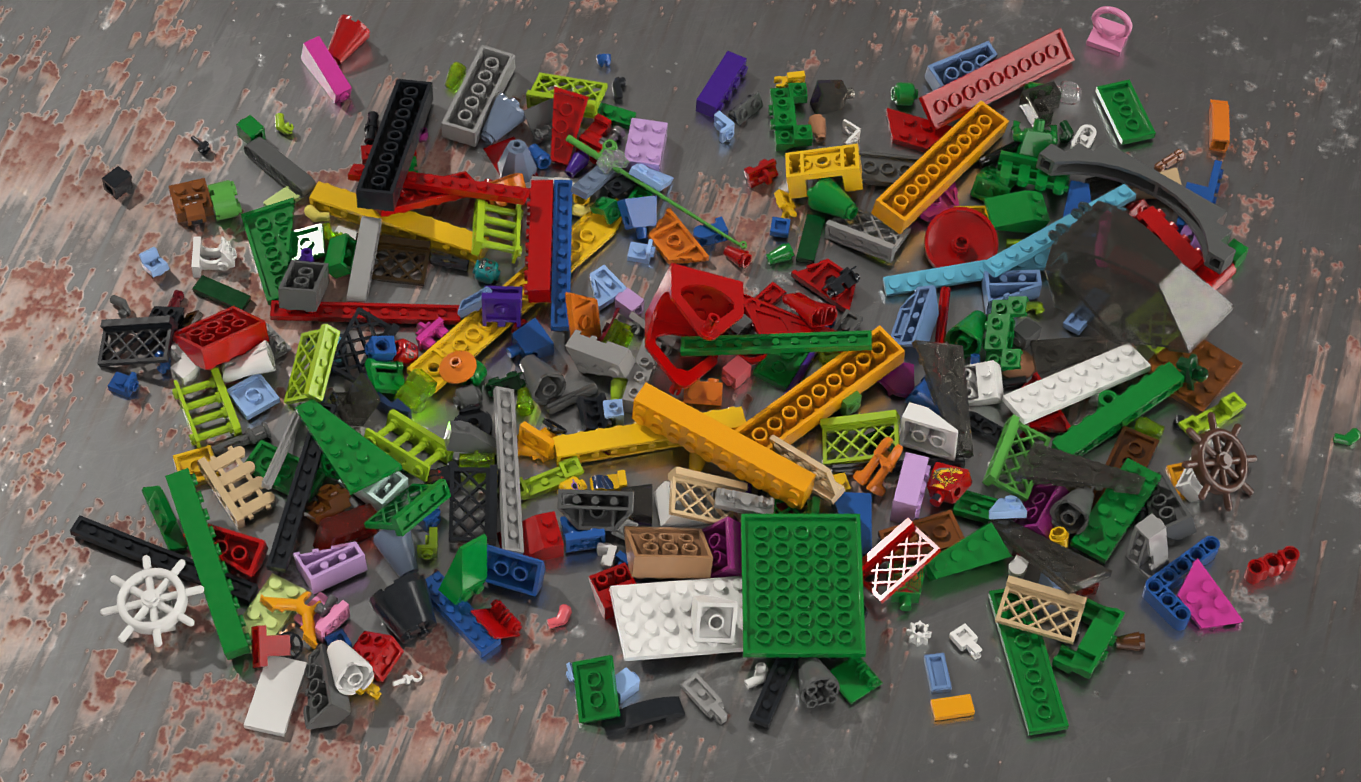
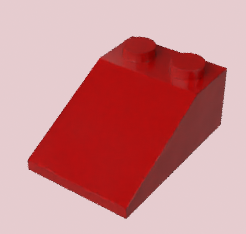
(541, 537)

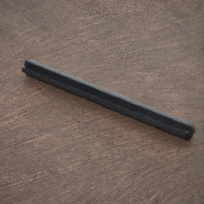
(851, 468)

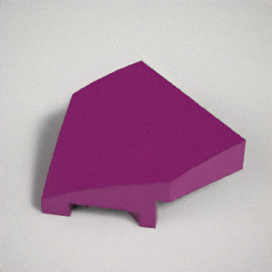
(900, 380)

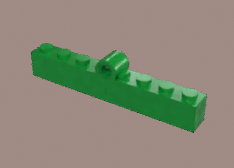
(1119, 410)

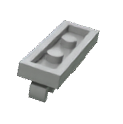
(667, 340)
(743, 502)

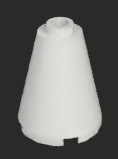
(348, 668)

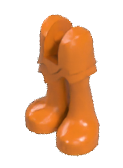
(888, 463)

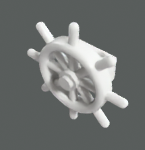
(155, 602)

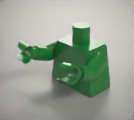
(1034, 139)

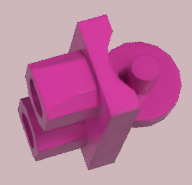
(428, 332)

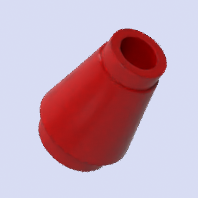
(738, 256)

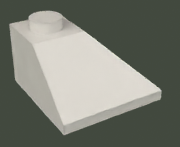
(713, 619)

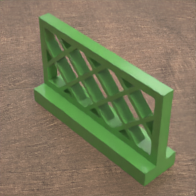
(1001, 453)

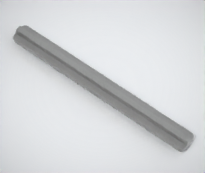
(282, 451)

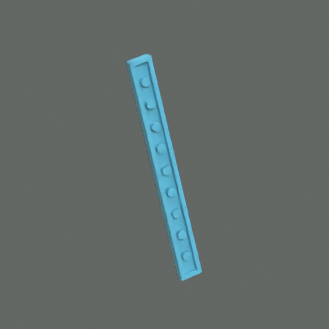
(1040, 240)
(952, 275)

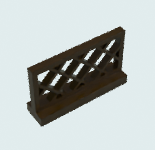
(406, 246)

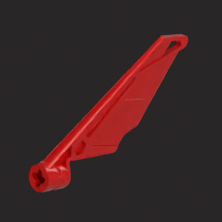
(774, 320)

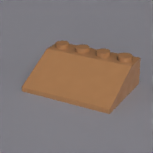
(667, 552)

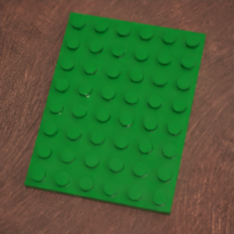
(802, 585)

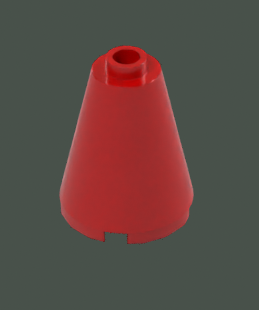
(347, 38)

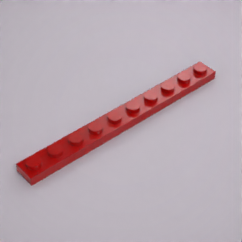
(456, 186)
(385, 311)

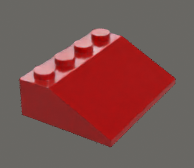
(221, 337)

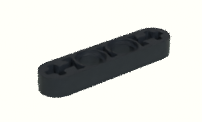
(992, 437)

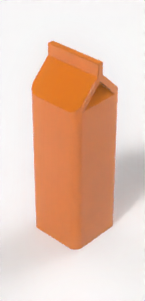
(1219, 125)

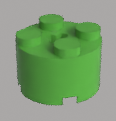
(223, 199)

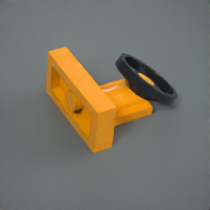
(541, 440)

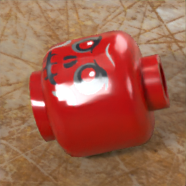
(406, 352)

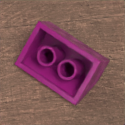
(1038, 508)
(725, 545)

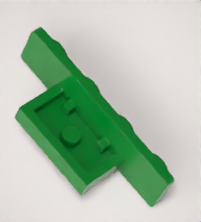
(164, 518)

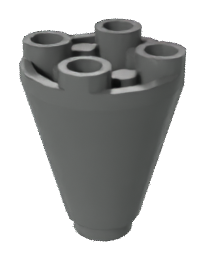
(816, 682)

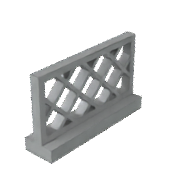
(863, 240)

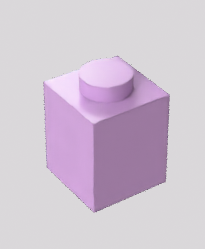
(629, 302)

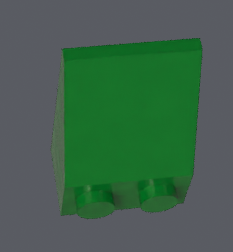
(1018, 211)
(466, 571)

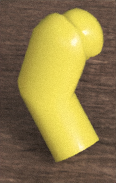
(579, 210)
(316, 216)

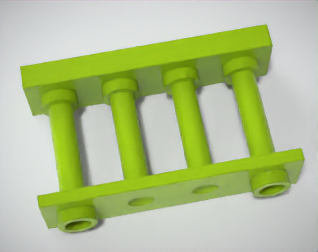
(480, 230)
(221, 396)
(417, 435)

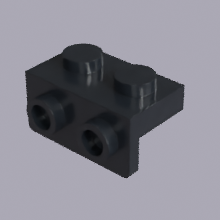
(592, 412)

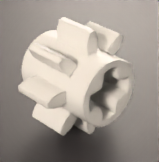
(918, 633)

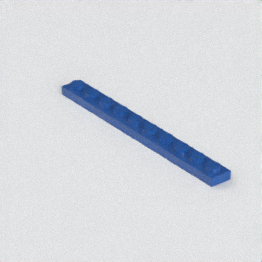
(561, 254)

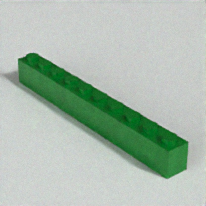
(208, 564)

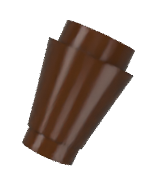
(1132, 641)

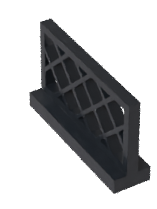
(139, 325)
(389, 331)
(490, 503)

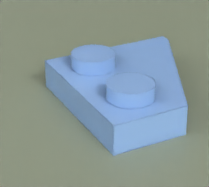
(1008, 508)

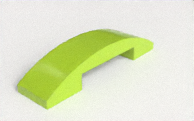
(1224, 411)
(550, 480)

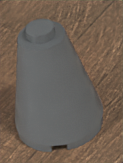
(542, 380)
(1073, 510)

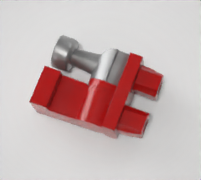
(597, 133)

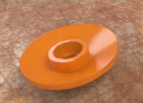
(460, 372)

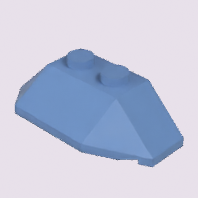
(916, 317)

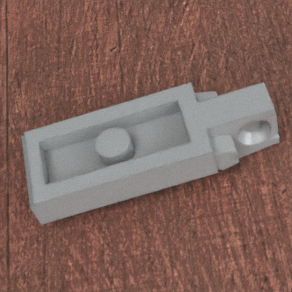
(704, 698)

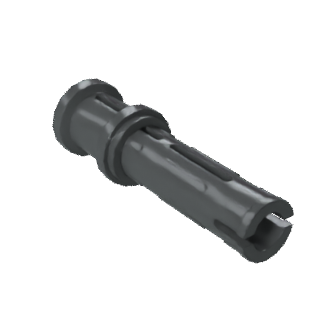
(250, 434)

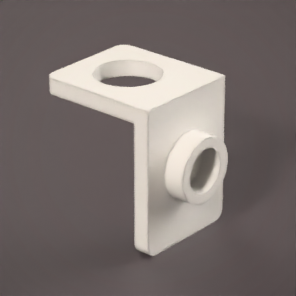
(854, 138)

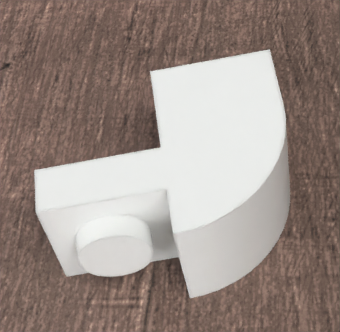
(184, 369)

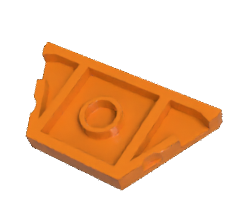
(675, 241)
(583, 315)

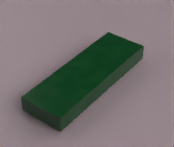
(810, 238)
(221, 293)

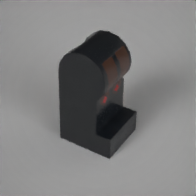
(443, 473)

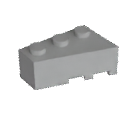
(599, 357)
(1149, 546)

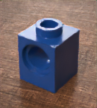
(386, 343)

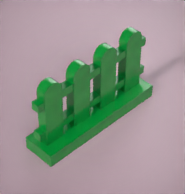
(1025, 167)

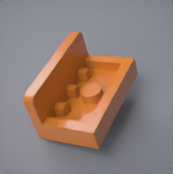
(704, 393)

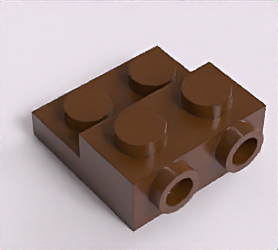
(329, 502)

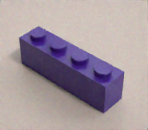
(721, 84)

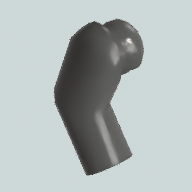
(323, 610)

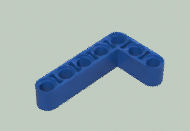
(1163, 588)

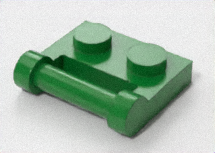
(384, 381)

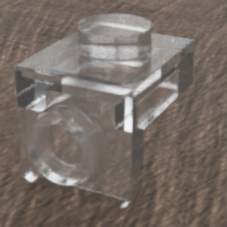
(611, 159)

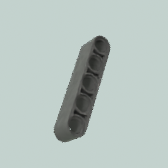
(279, 167)

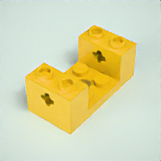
(839, 161)

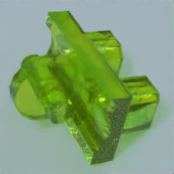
(476, 460)

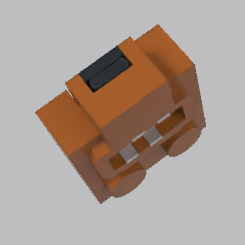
(191, 201)

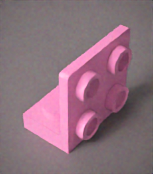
(328, 624)

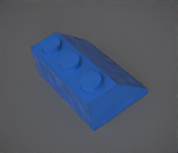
(514, 570)

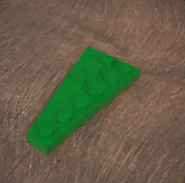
(270, 240)
(348, 452)

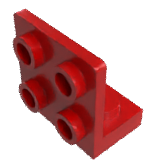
(380, 651)

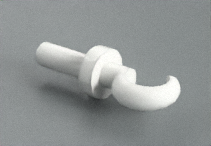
(406, 679)

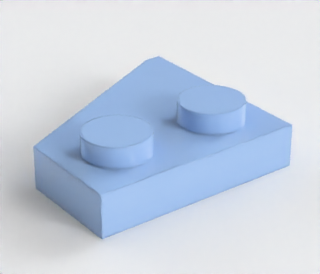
(651, 177)
(605, 286)

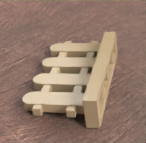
(237, 494)

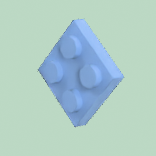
(253, 396)

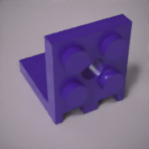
(502, 305)

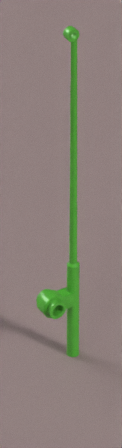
(611, 143)

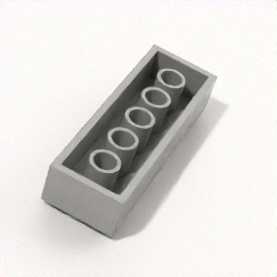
(476, 95)

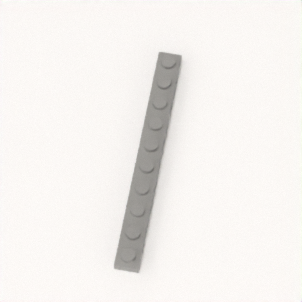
(508, 470)

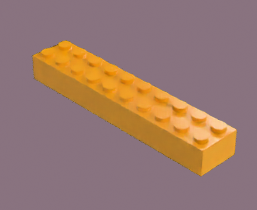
(939, 167)
(823, 391)
(723, 446)

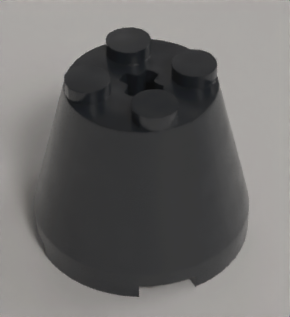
(405, 607)

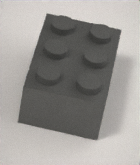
(303, 285)

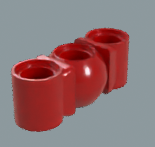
(1264, 569)

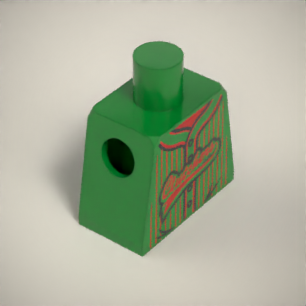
(910, 591)

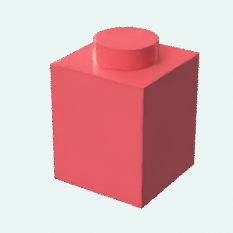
(736, 372)

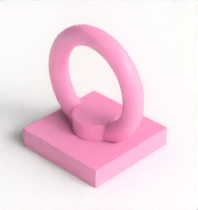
(1107, 34)

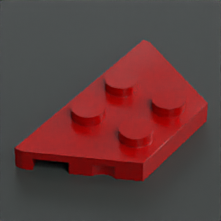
(913, 131)
(815, 277)
(1052, 422)

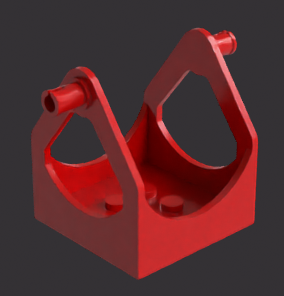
(687, 306)

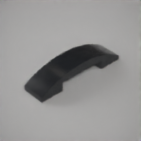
(643, 713)

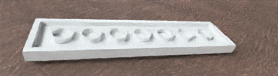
(1076, 383)

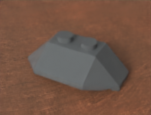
(595, 508)

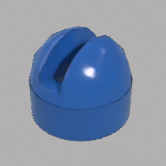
(604, 58)

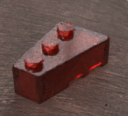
(345, 528)

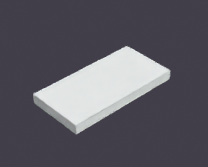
(275, 695)

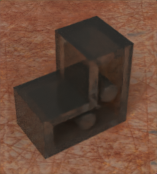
(1040, 102)

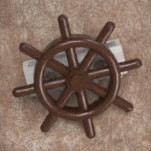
(1212, 458)

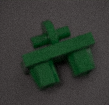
(1191, 370)

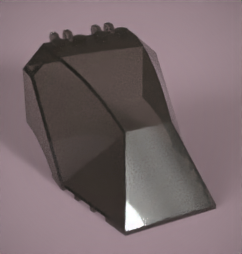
(1129, 282)

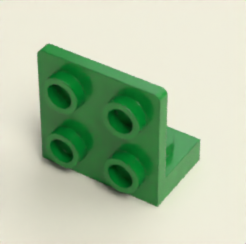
(988, 185)

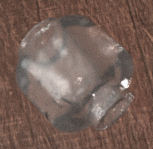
(1070, 92)

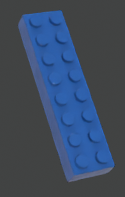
(461, 618)

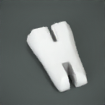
(254, 362)

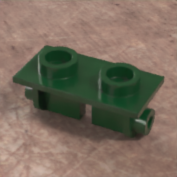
(511, 380)

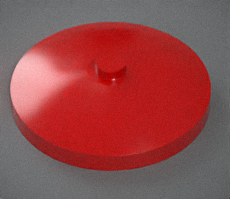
(959, 237)

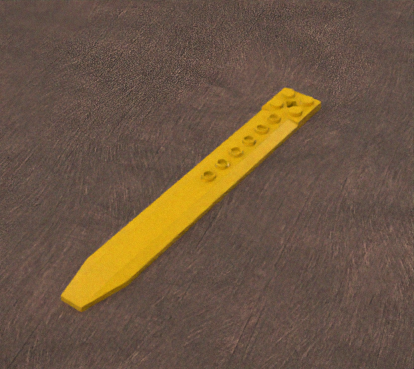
(471, 336)

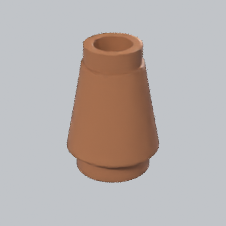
(818, 126)

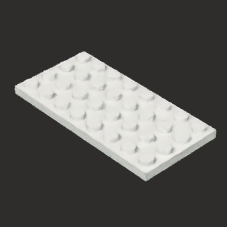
(657, 617)

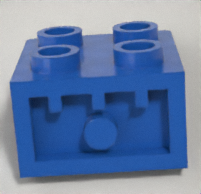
(580, 539)

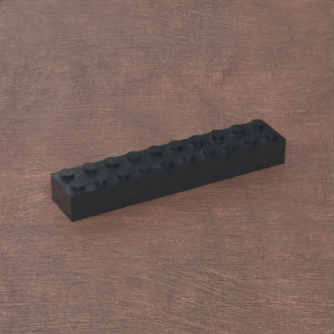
(394, 145)

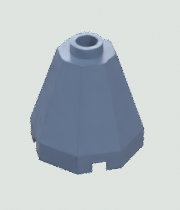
(517, 159)

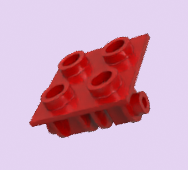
(498, 620)

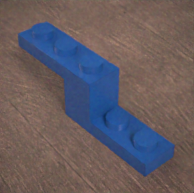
(1203, 191)

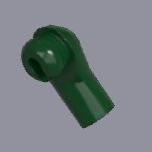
(1067, 133)

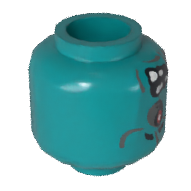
(486, 271)

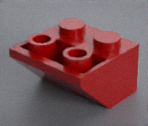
(601, 583)

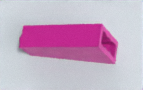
(325, 69)

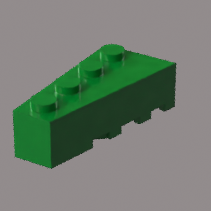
(972, 551)

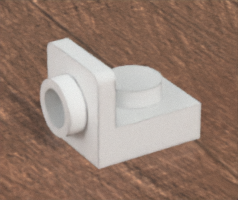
(608, 554)

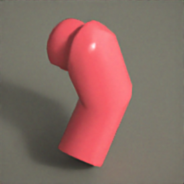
(562, 617)

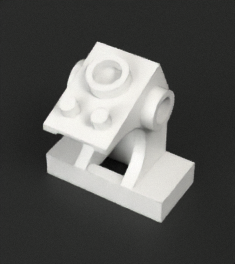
(202, 255)

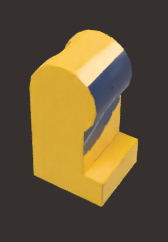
(609, 482)

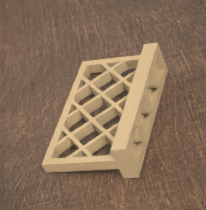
(703, 482)
(824, 484)
(1049, 596)

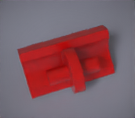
(762, 173)

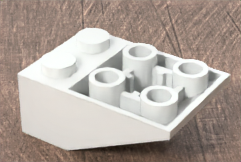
(984, 383)

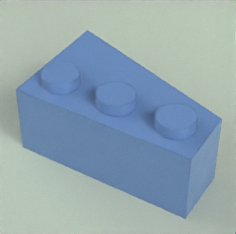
(1010, 283)

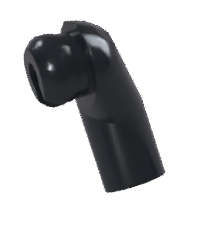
(616, 86)

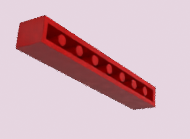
(540, 241)

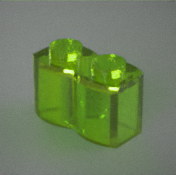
(416, 390)

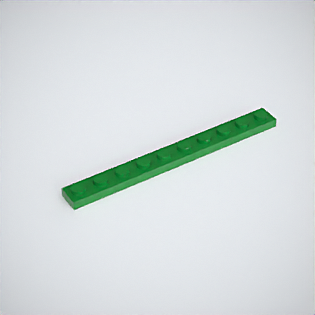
(777, 343)

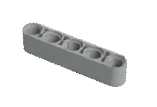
(364, 259)

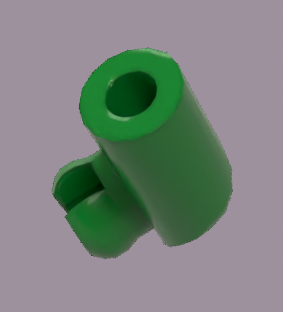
(1349, 438)

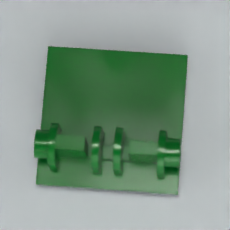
(855, 678)

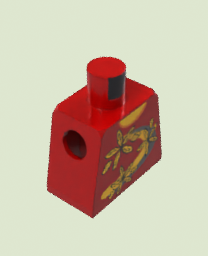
(947, 483)

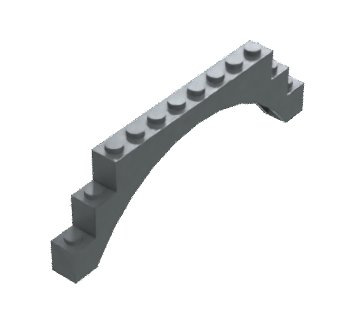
(1110, 163)

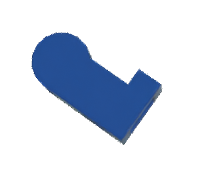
(706, 236)

